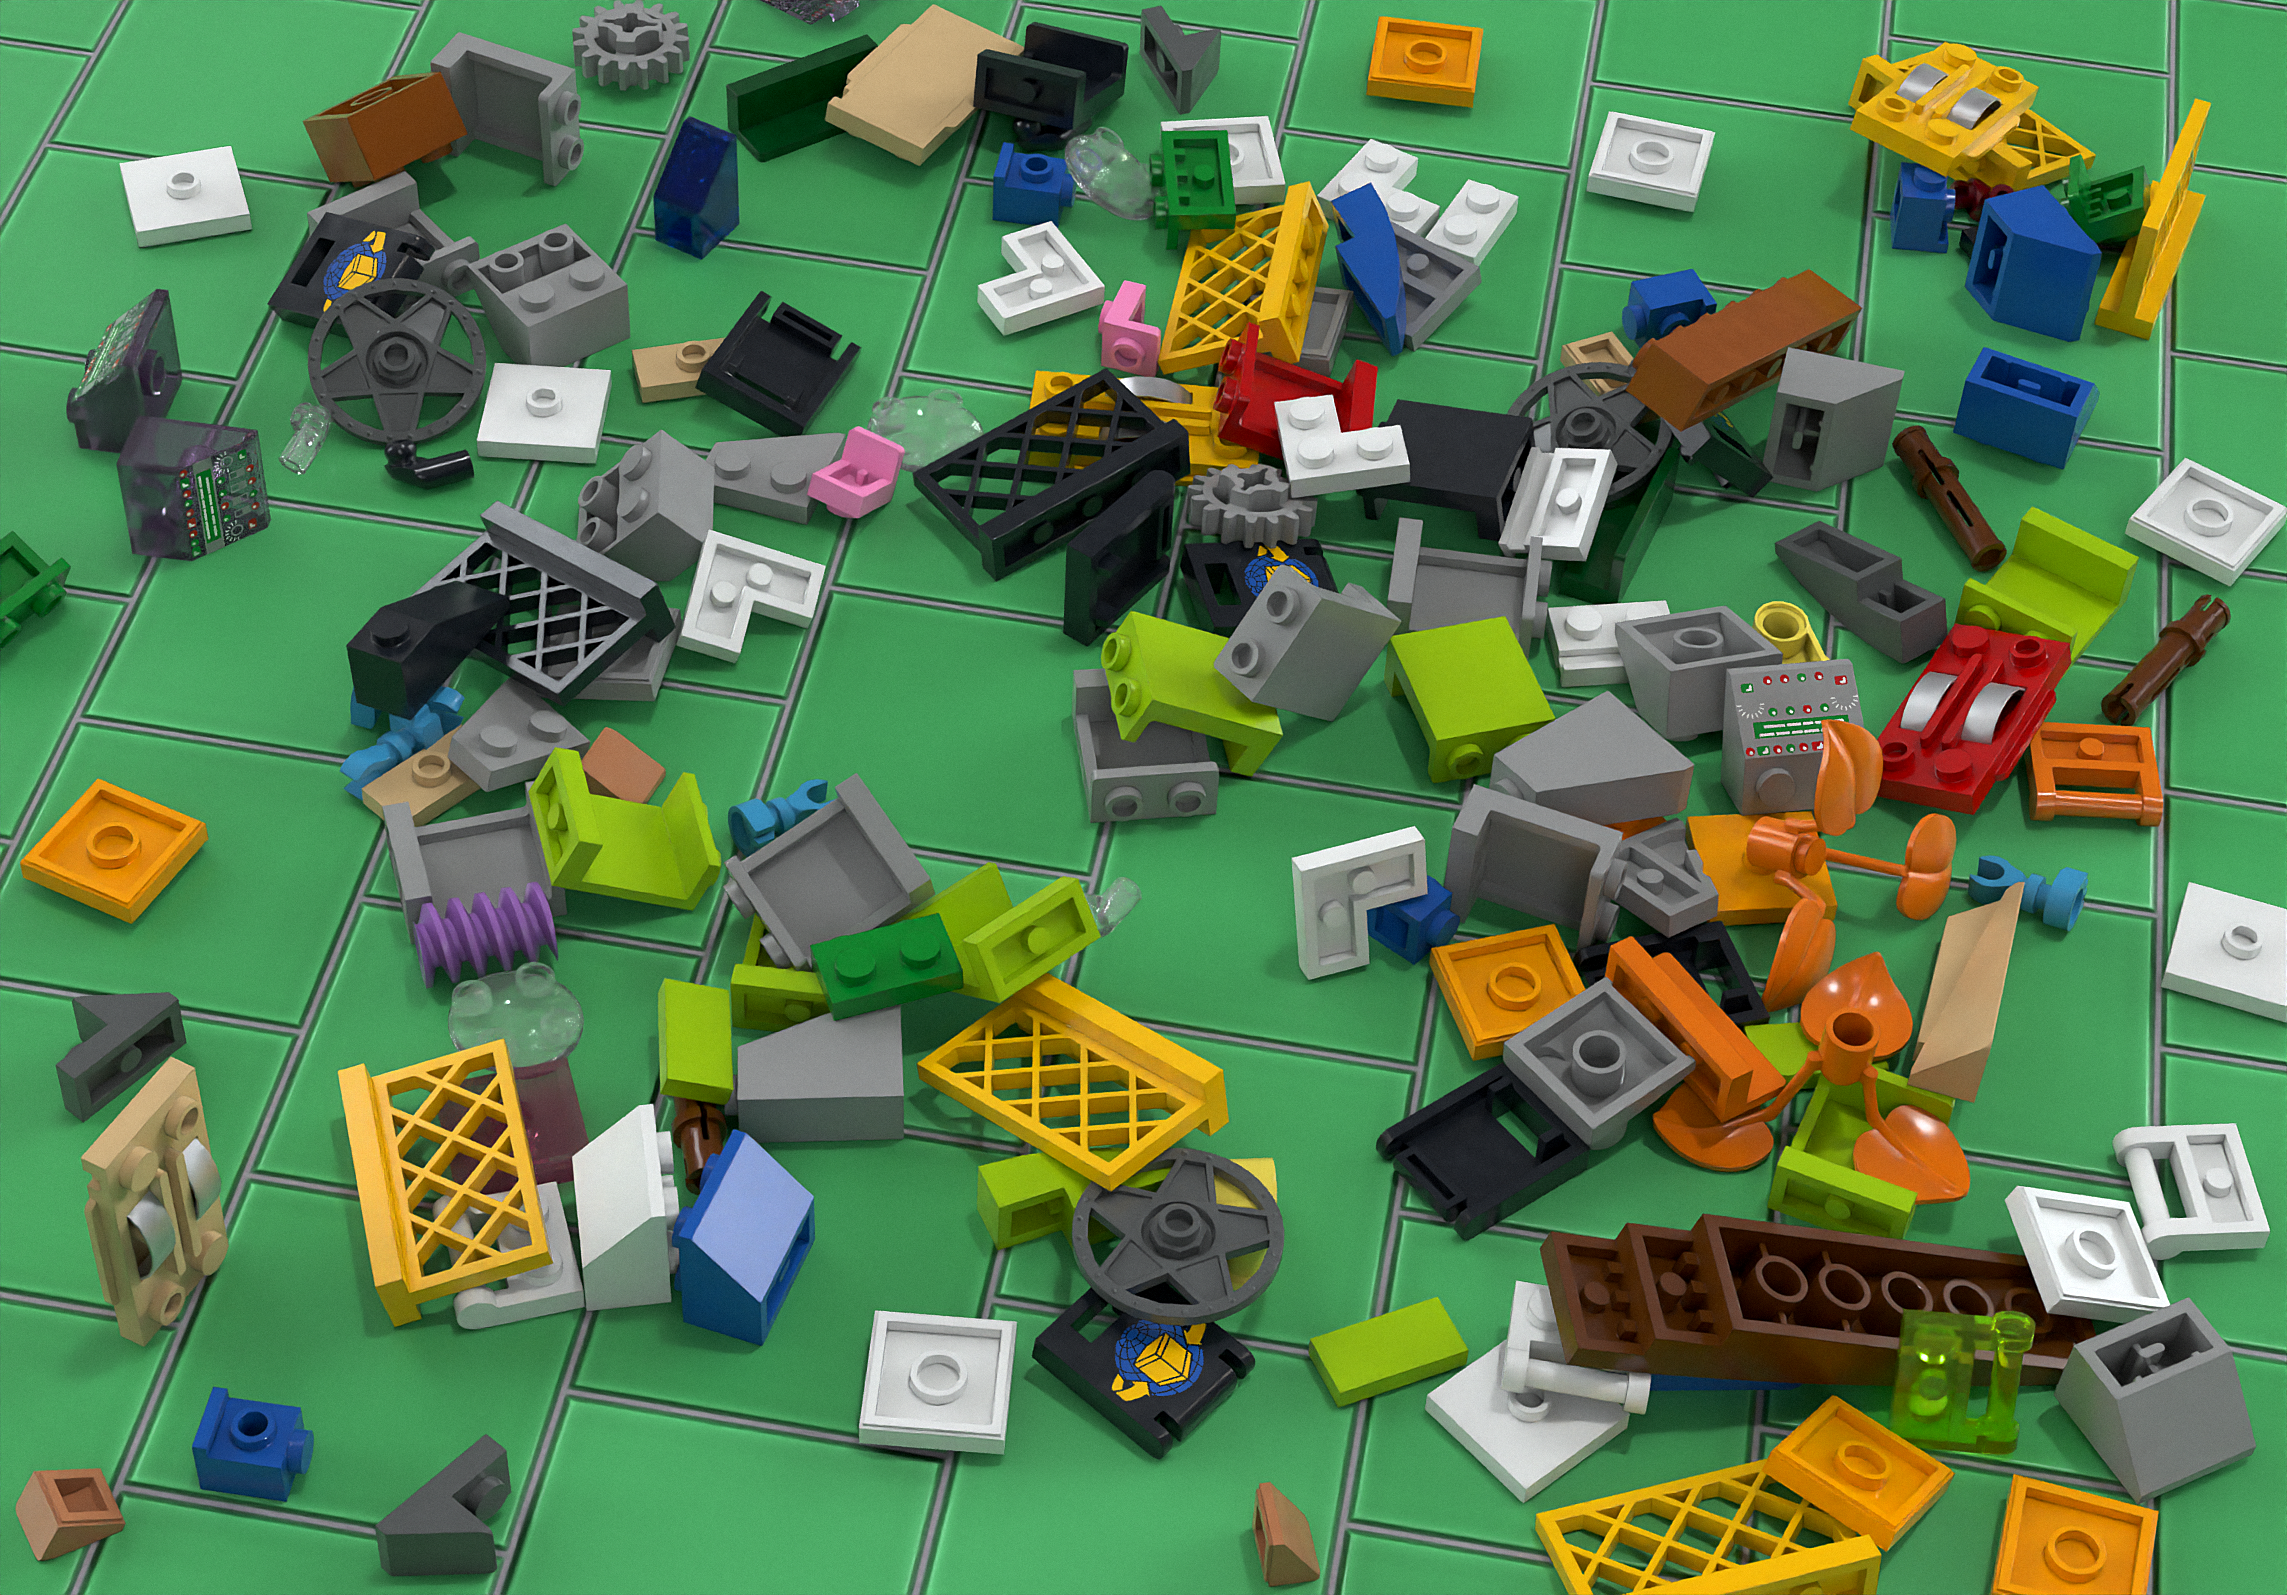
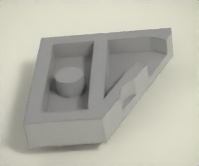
(1433, 283)
(773, 473)
(512, 738)
(1666, 880)

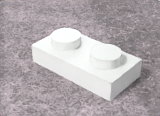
(1474, 221)

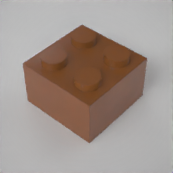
(386, 129)

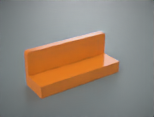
(1728, 1068)

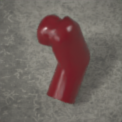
(1972, 194)

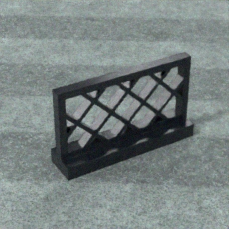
(1078, 497)
(567, 575)

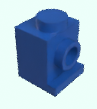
(1031, 188)
(1921, 210)
(1664, 303)
(1415, 923)
(250, 1447)

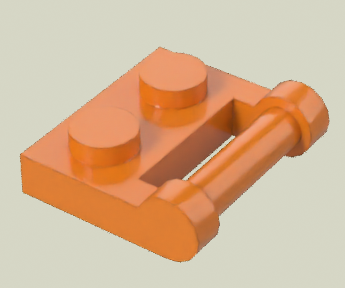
(2094, 758)

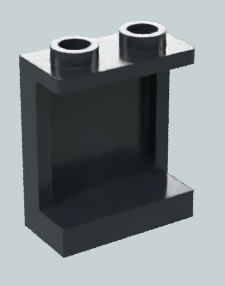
(1057, 79)
(1458, 462)

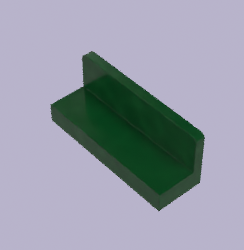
(789, 103)
(1622, 538)

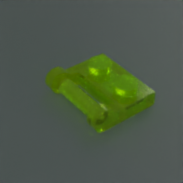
(1936, 1378)

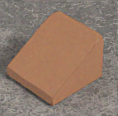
(621, 769)
(67, 1511)
(1282, 1539)

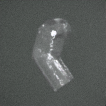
(311, 429)
(1113, 904)

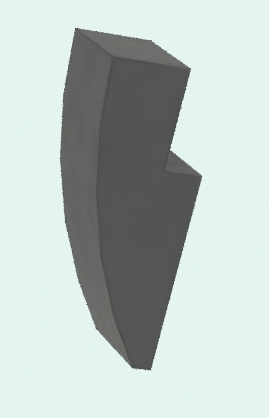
(1865, 590)

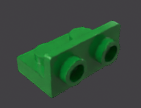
(1193, 183)

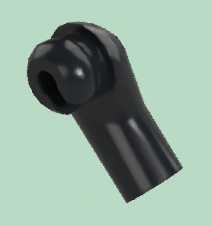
(1039, 137)
(425, 472)

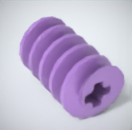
(484, 933)

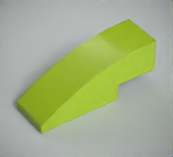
(1039, 1196)

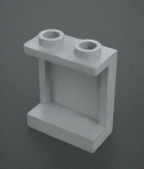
(514, 102)
(396, 206)
(1456, 587)
(1305, 645)
(1152, 778)
(466, 859)
(1535, 864)
(828, 877)

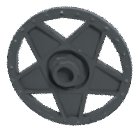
(397, 361)
(1593, 422)
(1180, 1239)

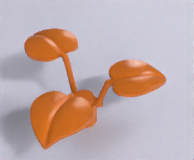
(1791, 848)
(1854, 1020)

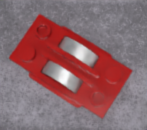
(1969, 717)

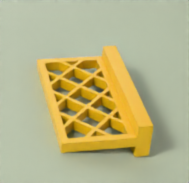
(2003, 162)
(2154, 255)
(1285, 280)
(1107, 1050)
(389, 1202)
(1836, 1568)

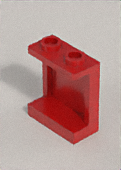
(1258, 380)

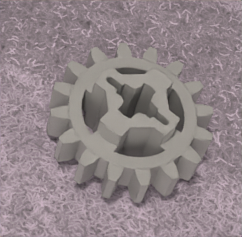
(631, 44)
(1249, 506)

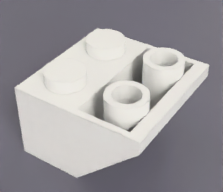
(627, 1213)

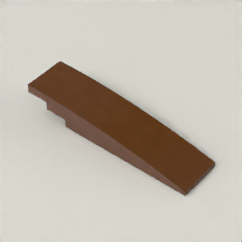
(1781, 1302)

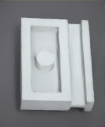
(1559, 501)
(1586, 640)

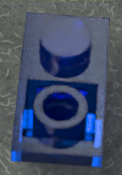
(698, 190)

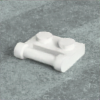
(2212, 1183)
(527, 1294)
(1536, 1335)

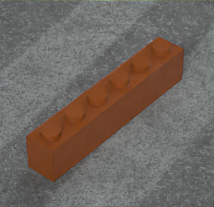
(1739, 348)

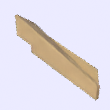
(1965, 998)

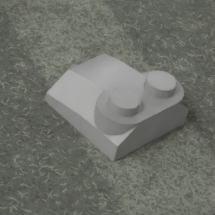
(1596, 1063)

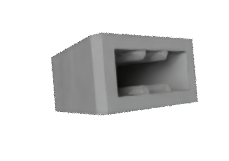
(1596, 766)
(823, 1081)

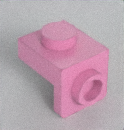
(1126, 340)
(861, 478)

